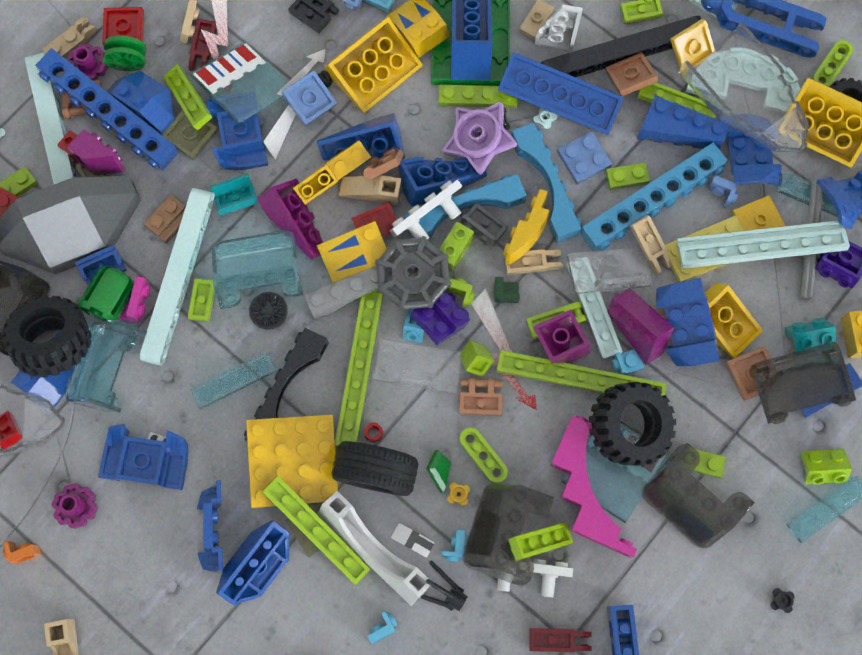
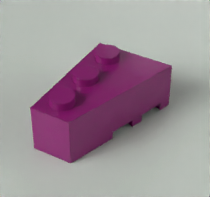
(640, 325)

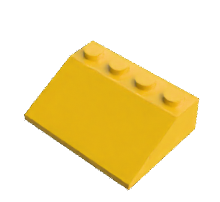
(373, 65)
(832, 121)

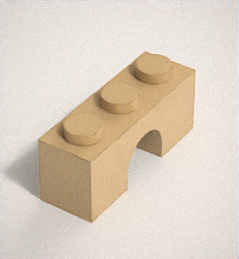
(62, 637)

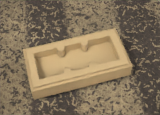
(536, 18)

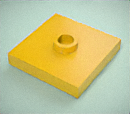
(693, 44)
(759, 215)

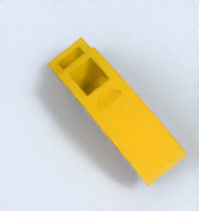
(331, 172)
(528, 231)

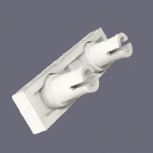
(443, 199)
(548, 573)

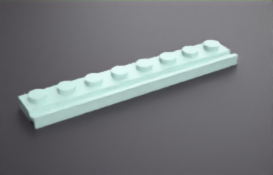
(762, 244)

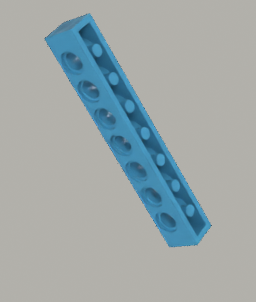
(709, 157)

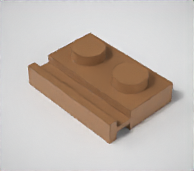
(166, 219)

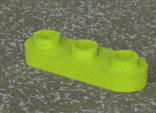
(835, 60)
(479, 446)

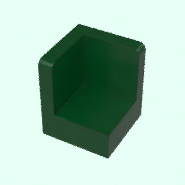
(506, 291)

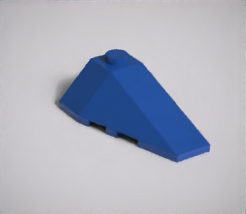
(375, 135)
(424, 177)
(49, 387)

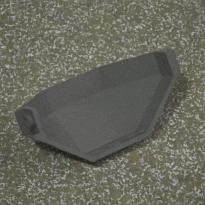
(67, 221)

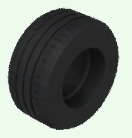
(375, 468)

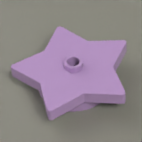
(479, 136)

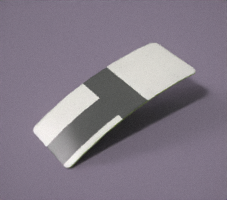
(412, 540)

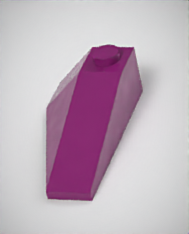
(290, 213)

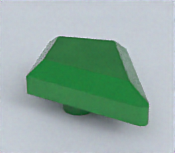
(439, 470)

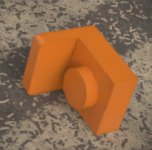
(24, 552)

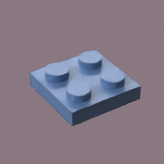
(309, 98)
(584, 158)

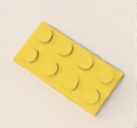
(727, 226)

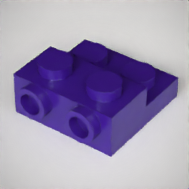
(842, 265)
(443, 319)

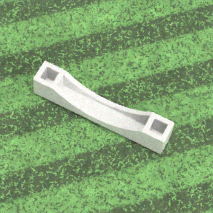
(401, 576)

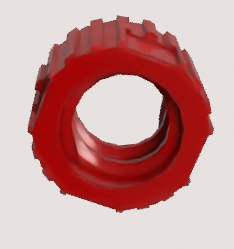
(376, 438)

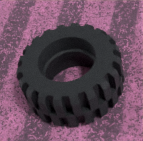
(39, 317)
(657, 424)

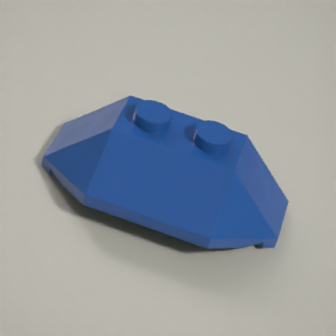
(145, 99)
(255, 564)

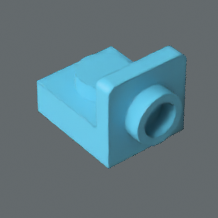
(412, 330)
(627, 362)
(458, 543)
(380, 632)

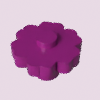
(88, 60)
(74, 506)

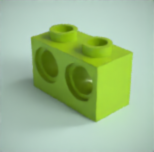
(457, 244)

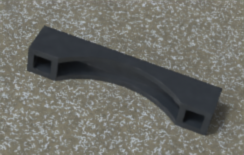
(307, 351)

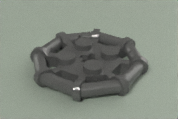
(413, 285)

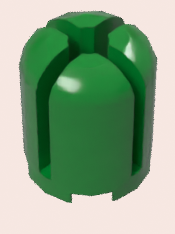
(107, 294)

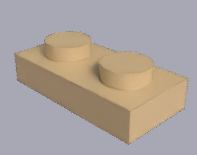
(191, 14)

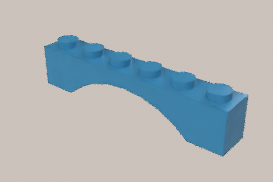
(530, 147)
(502, 194)

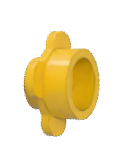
(462, 499)

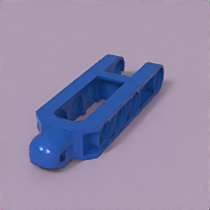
(768, 33)

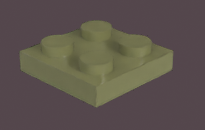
(186, 137)

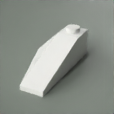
(560, 29)

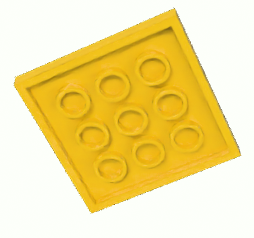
(296, 451)

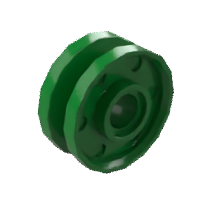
(124, 53)

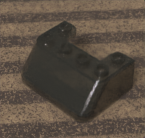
(689, 503)
(496, 520)

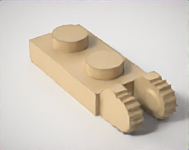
(72, 38)
(650, 243)
(533, 262)

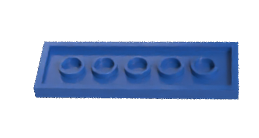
(560, 93)

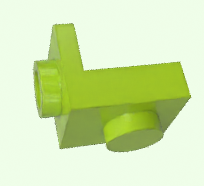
(463, 289)

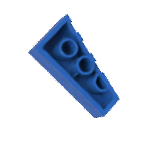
(681, 125)

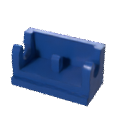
(107, 257)

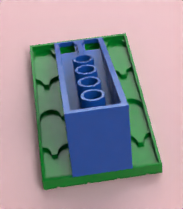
(477, 43)

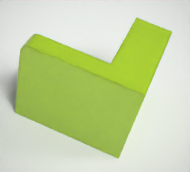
(476, 358)

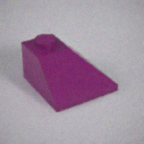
(562, 338)

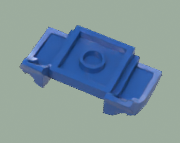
(241, 142)
(751, 161)
(845, 196)
(693, 325)
(144, 459)
(209, 501)

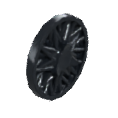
(268, 310)

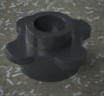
(788, 600)

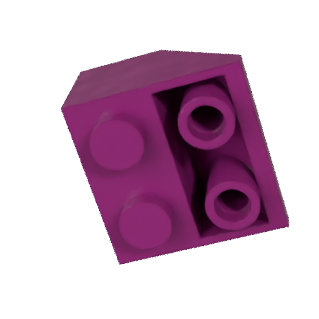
(95, 155)

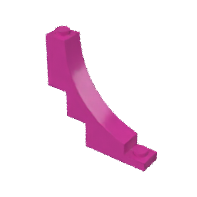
(591, 519)

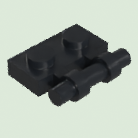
(311, 15)

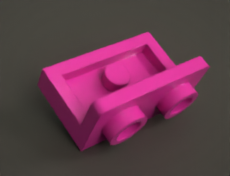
(136, 306)

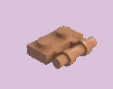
(481, 403)

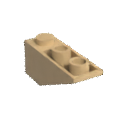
(379, 189)

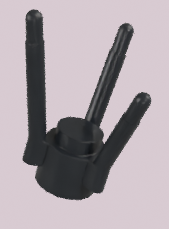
(455, 598)

